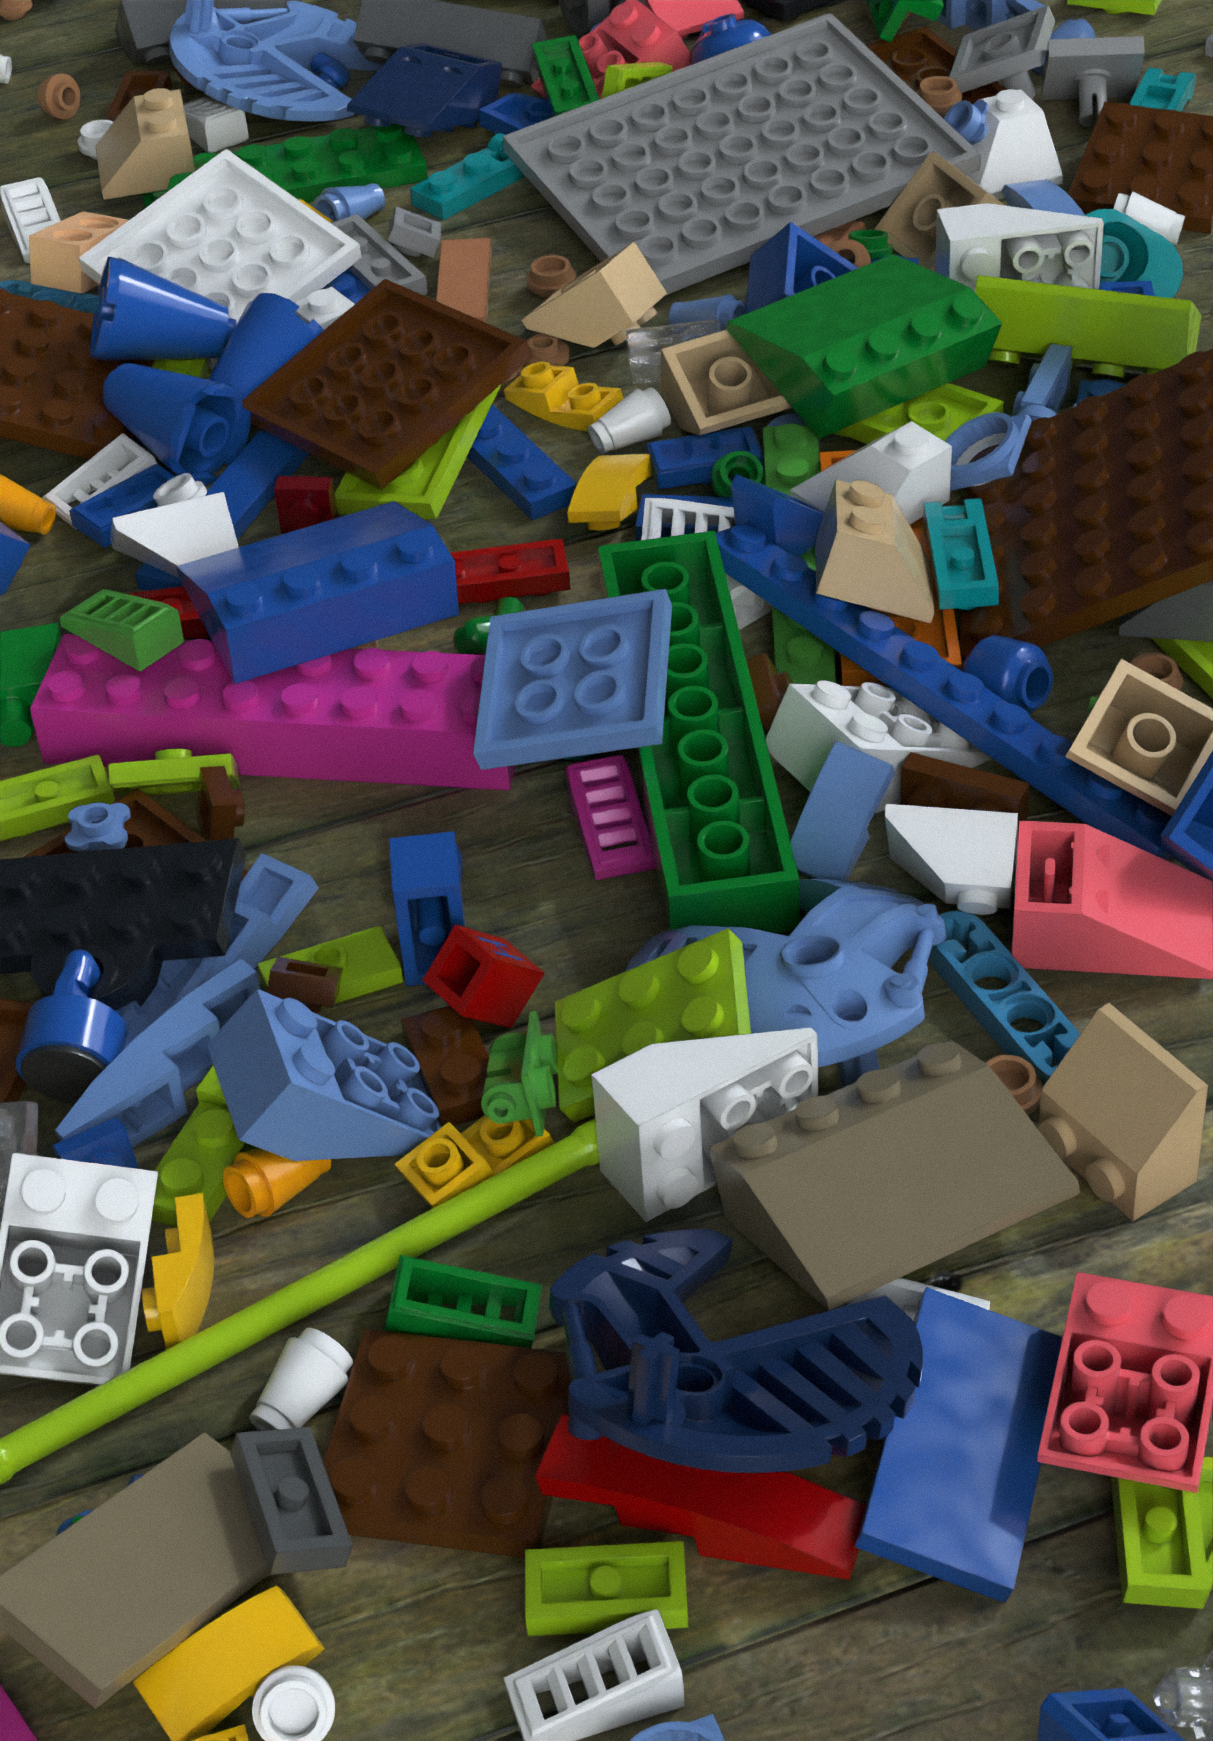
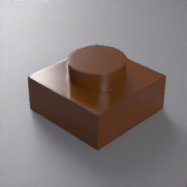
(768, 687)
(218, 805)
(305, 981)

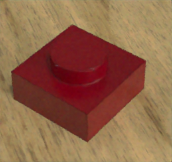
(304, 501)

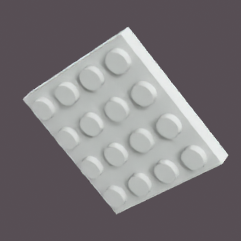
(230, 239)

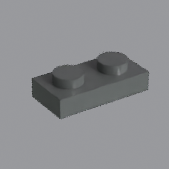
(290, 1500)

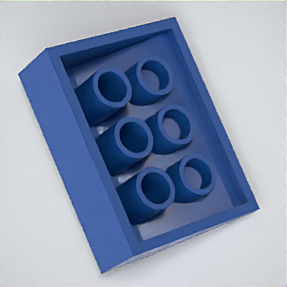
(322, 589)

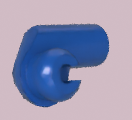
(330, 70)

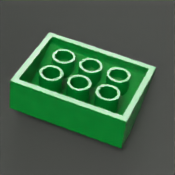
(867, 341)

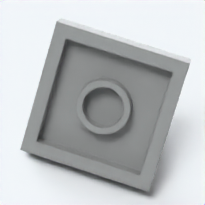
(1004, 52)
(1091, 71)

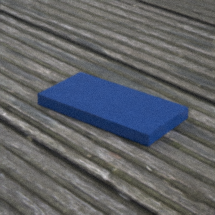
(963, 1461)

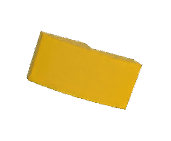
(558, 398)
(608, 490)
(458, 1161)
(183, 1275)
(226, 1663)

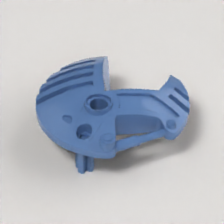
(266, 62)
(834, 969)

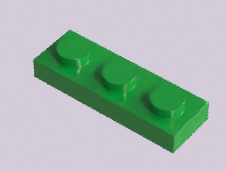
(564, 74)

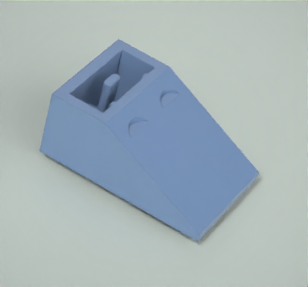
(318, 1085)

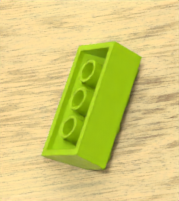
(1101, 326)

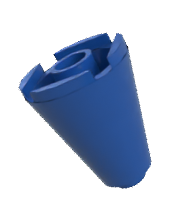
(154, 318)
(263, 342)
(180, 417)

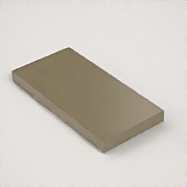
(136, 1573)

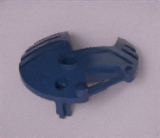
(731, 1404)

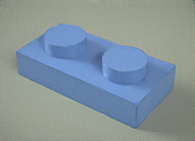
(1048, 380)

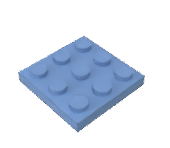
(574, 680)

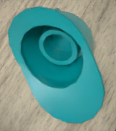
(1137, 254)

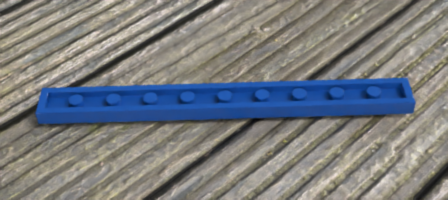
(501, 448)
(940, 689)

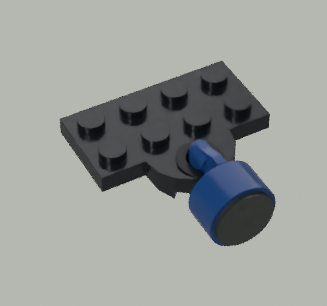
(97, 940)

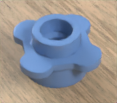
(969, 120)
(98, 827)

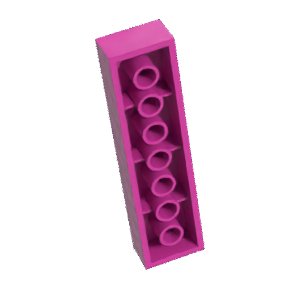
(326, 719)

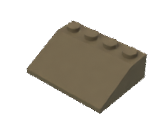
(888, 1174)

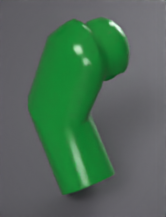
(474, 634)

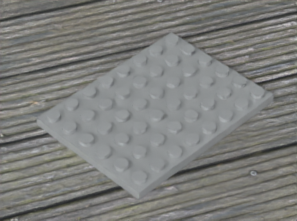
(737, 150)

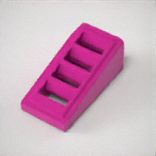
(609, 815)

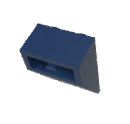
(428, 90)

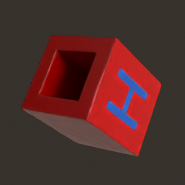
(483, 976)

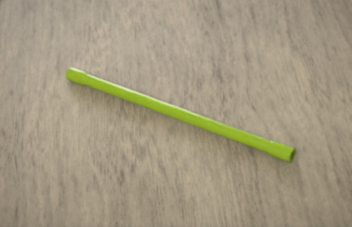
(294, 1302)

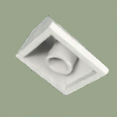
(1016, 144)
(903, 463)
(176, 532)
(957, 853)

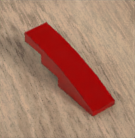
(731, 1515)

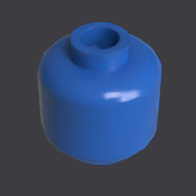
(1012, 670)

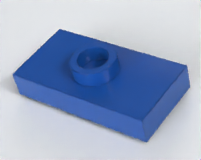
(693, 457)
(127, 497)

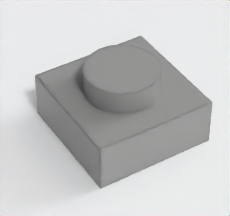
(414, 233)

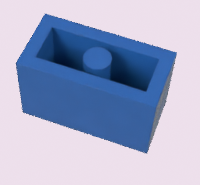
(425, 898)

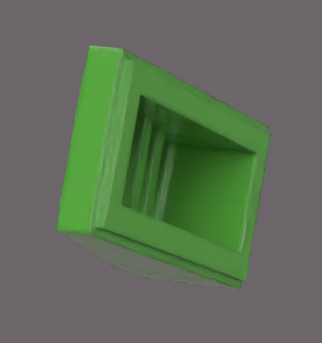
(126, 627)

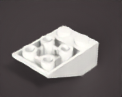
(1018, 245)
(863, 718)
(681, 1097)
(72, 1267)

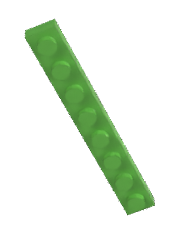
(789, 460)

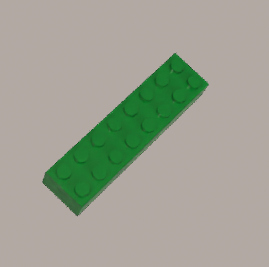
(711, 781)

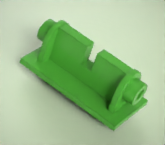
(521, 1076)

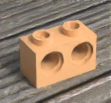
(58, 248)

